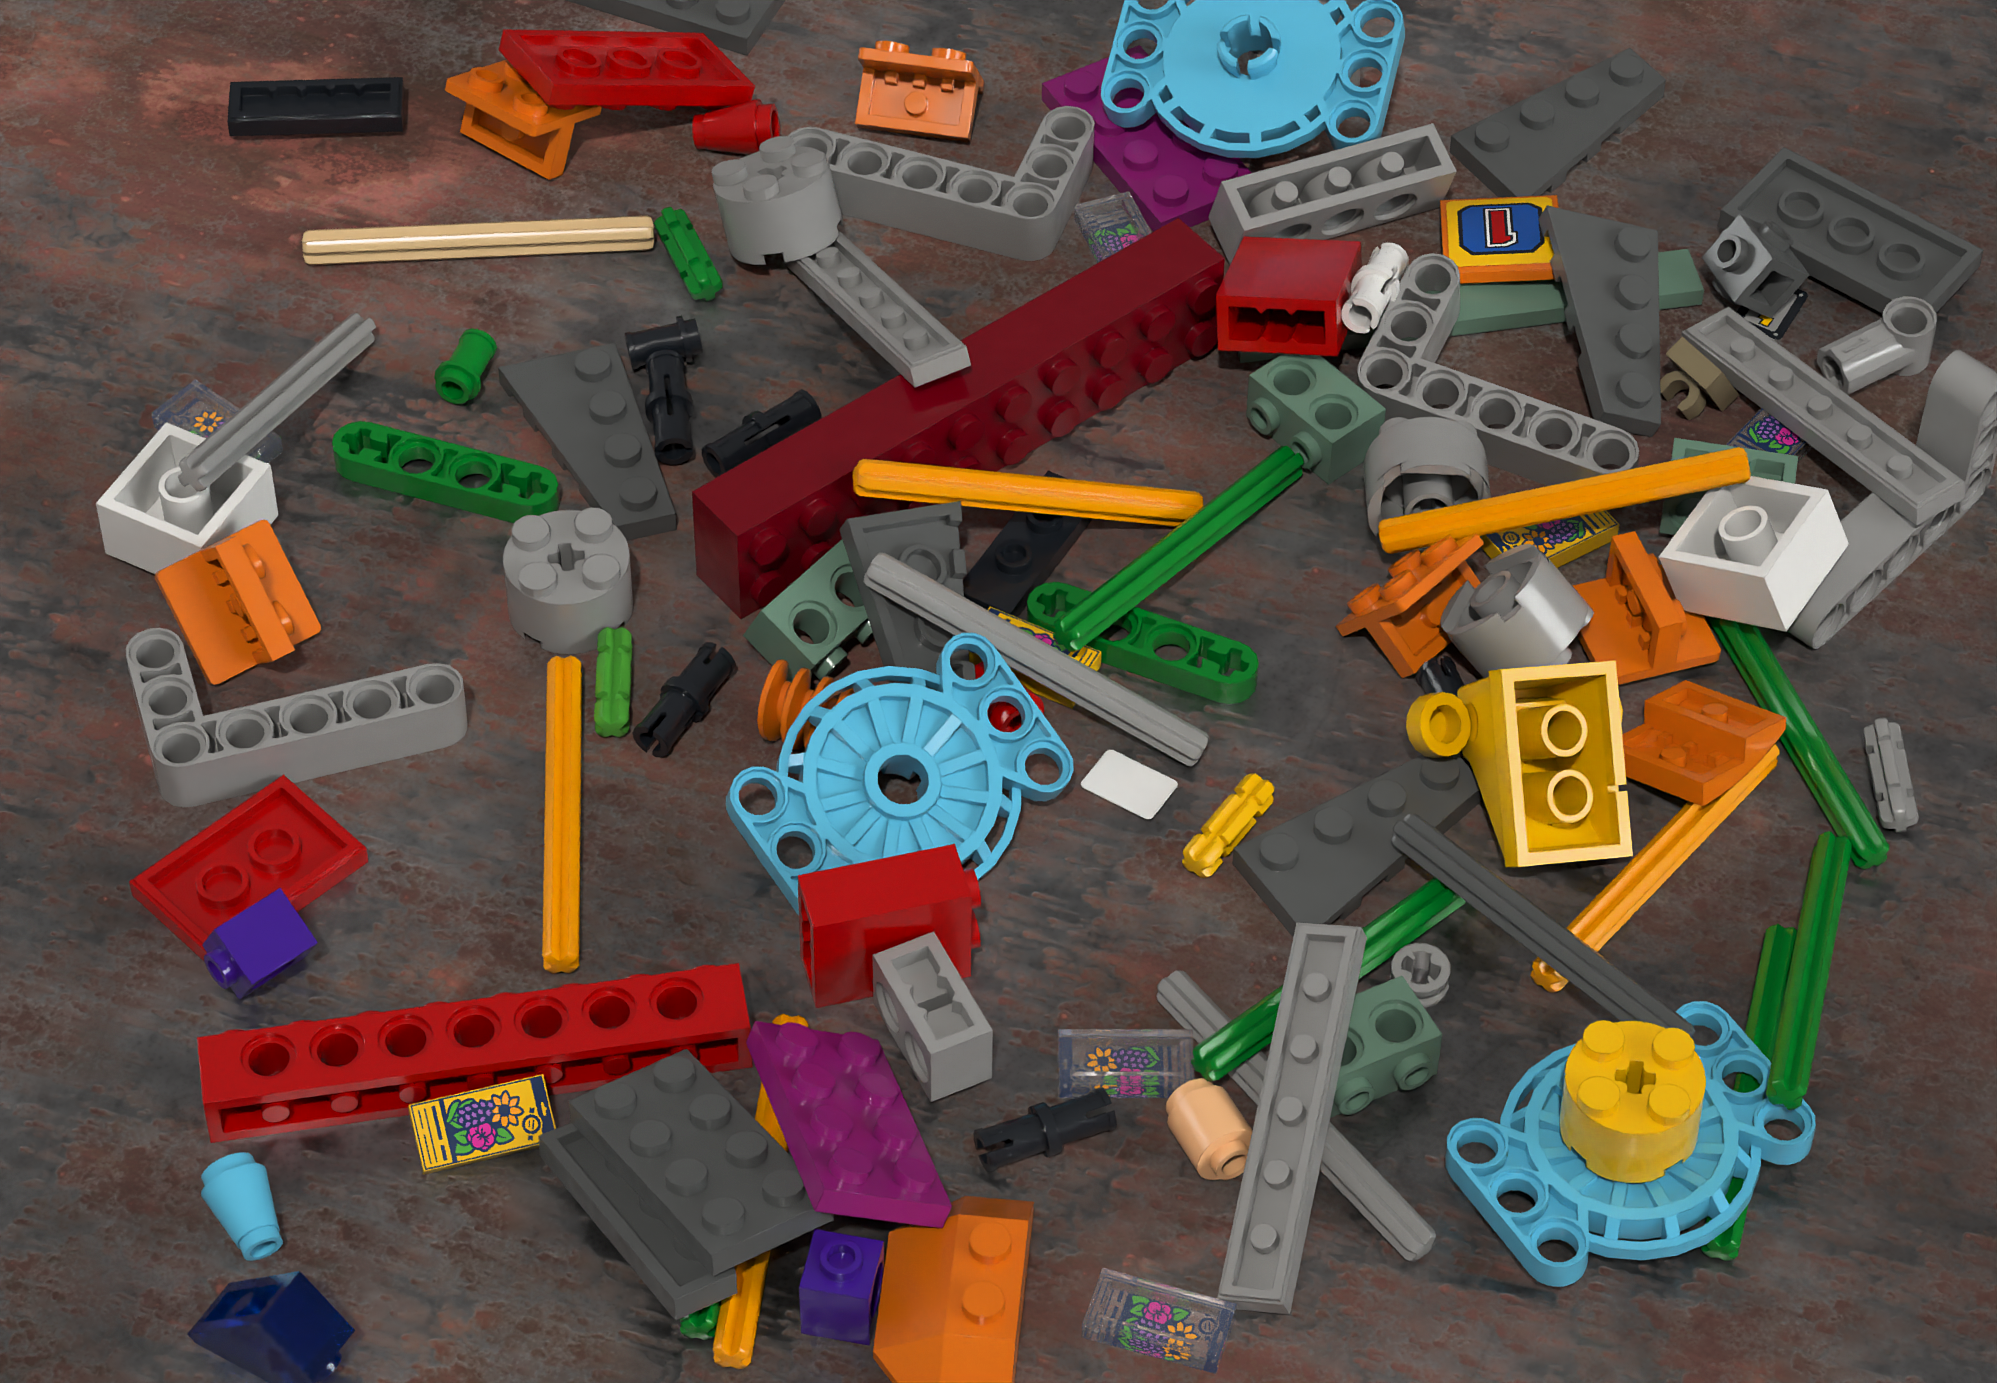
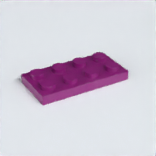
(1148, 160)
(847, 1125)

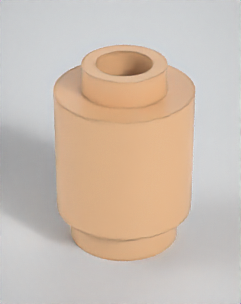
(1209, 1129)

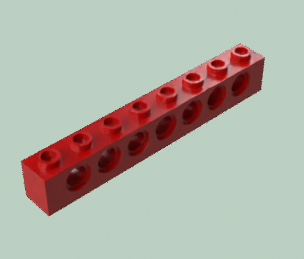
(647, 1015)

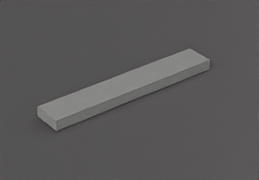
(882, 312)
(1826, 417)
(1292, 1118)

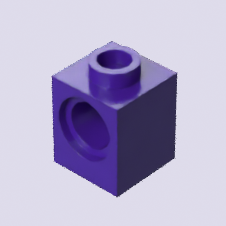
(257, 944)
(841, 1287)

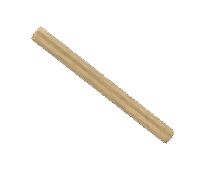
(478, 240)

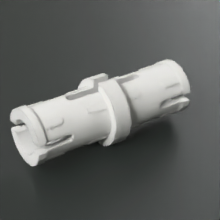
(1375, 287)

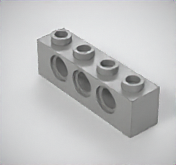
(1336, 190)

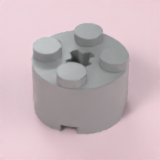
(777, 202)
(1423, 468)
(567, 578)
(1517, 614)

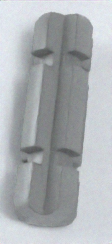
(1890, 775)

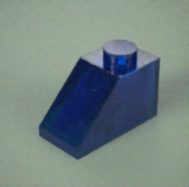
(275, 1329)

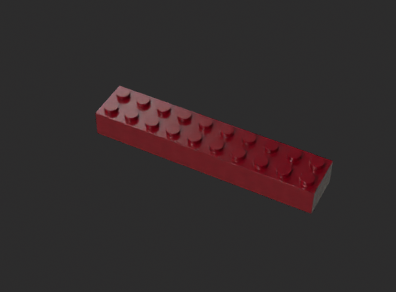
(1026, 384)

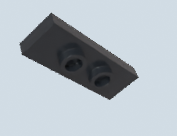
(316, 106)
(1021, 558)

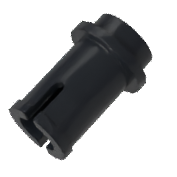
(678, 337)

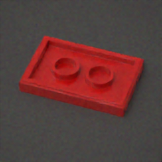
(247, 854)

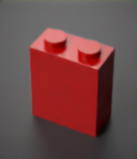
(1286, 296)
(876, 906)

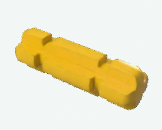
(1228, 825)

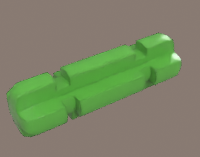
(613, 682)

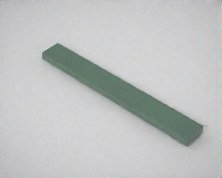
(1534, 303)

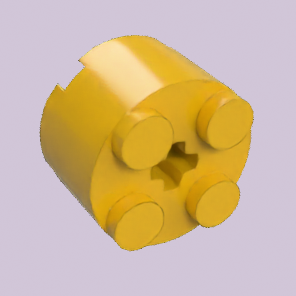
(1632, 1099)

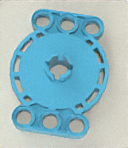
(1290, 89)
(902, 733)
(1577, 1201)

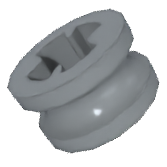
(1428, 958)

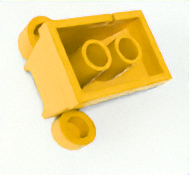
(1542, 757)

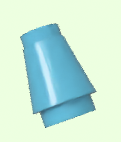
(243, 1203)

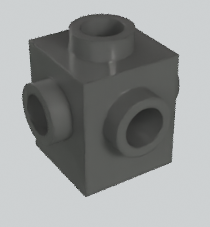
(1755, 265)

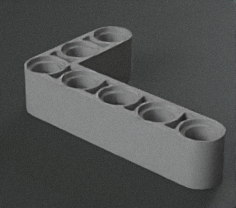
(962, 202)
(1423, 383)
(1960, 435)
(296, 735)

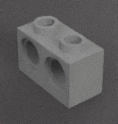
(932, 1016)

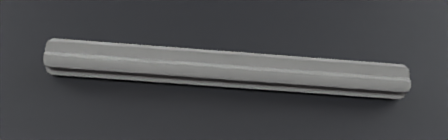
(276, 402)
(1038, 659)
(1340, 1159)

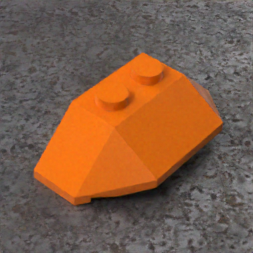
(955, 1295)

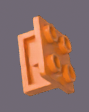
(918, 92)
(513, 118)
(238, 602)
(1409, 607)
(1640, 618)

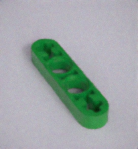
(377, 453)
(1148, 633)

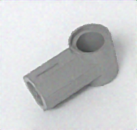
(1892, 345)

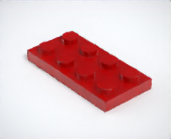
(625, 69)

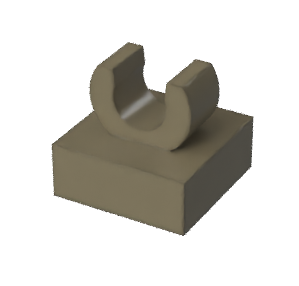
(1697, 375)

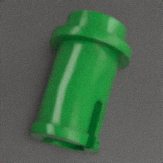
(460, 375)

